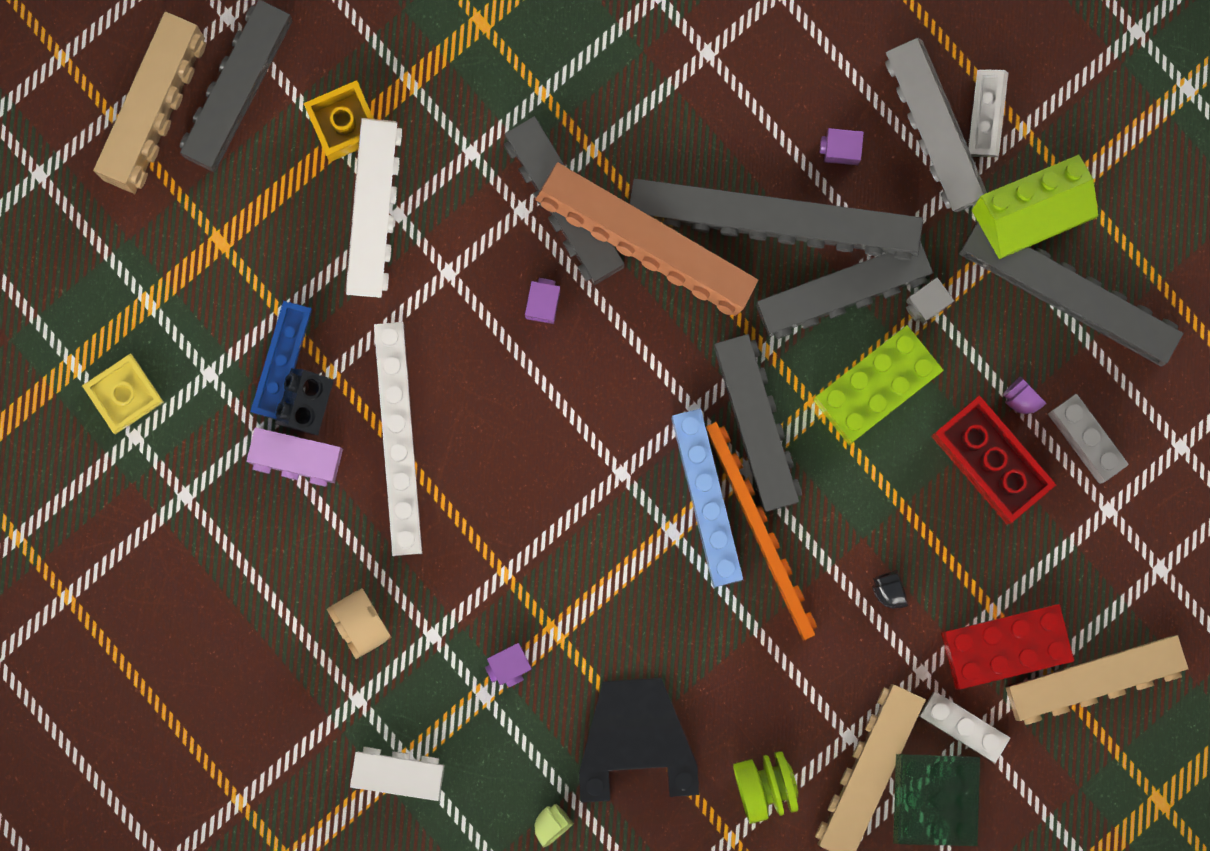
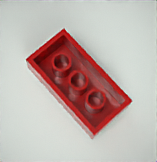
(993, 460)
(1007, 647)

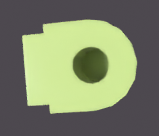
(551, 824)

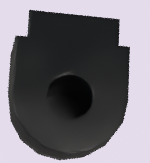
(890, 590)

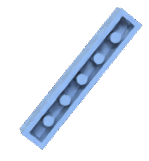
(707, 498)

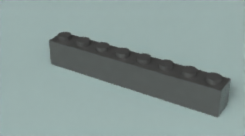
(1078, 297)

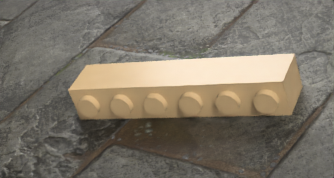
(1097, 678)
(871, 771)

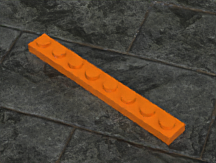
(767, 542)

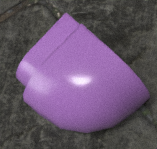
(1023, 398)

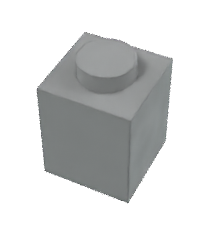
(928, 301)

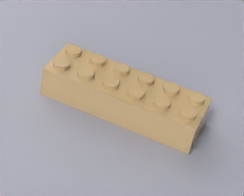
(150, 103)

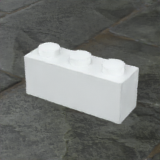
(397, 774)

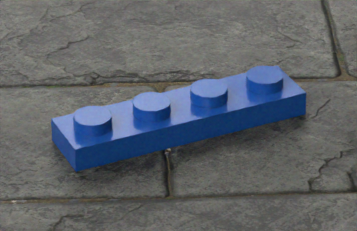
(281, 357)

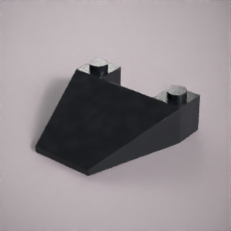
(636, 730)

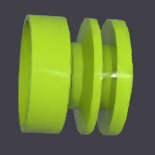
(766, 787)

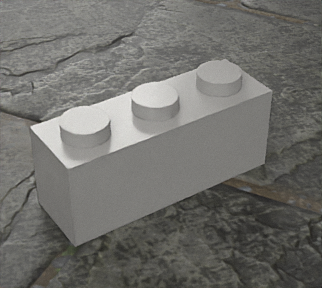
(1088, 439)

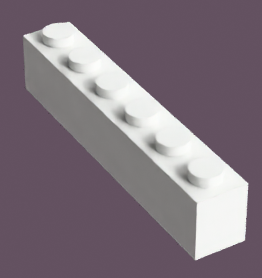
(371, 207)

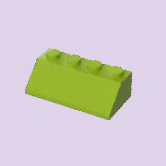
(1037, 206)

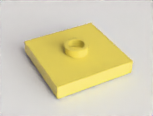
(122, 394)

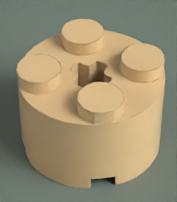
(359, 623)

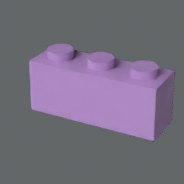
(294, 456)

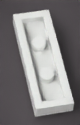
(988, 113)
(964, 727)

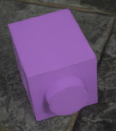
(842, 146)
(542, 301)

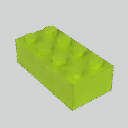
(878, 385)

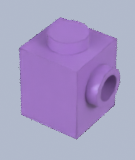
(508, 666)

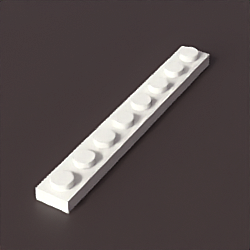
(398, 439)

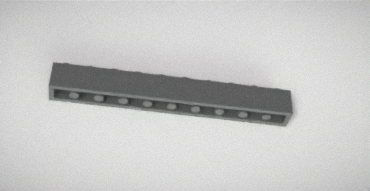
(779, 218)

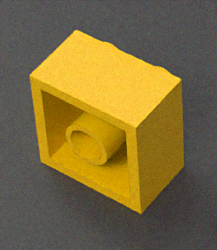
(338, 119)

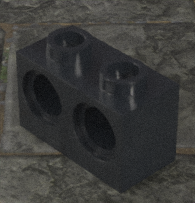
(311, 404)

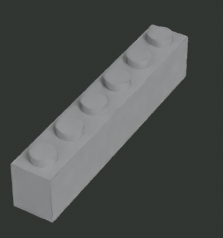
(936, 125)

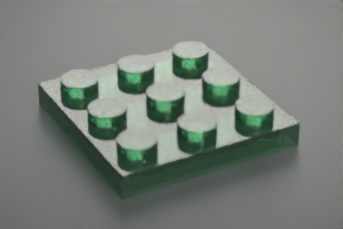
(936, 800)

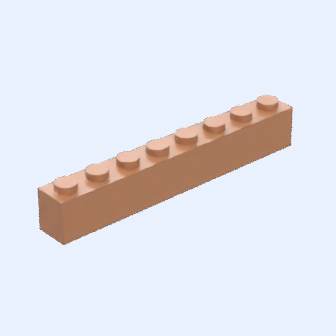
(646, 240)

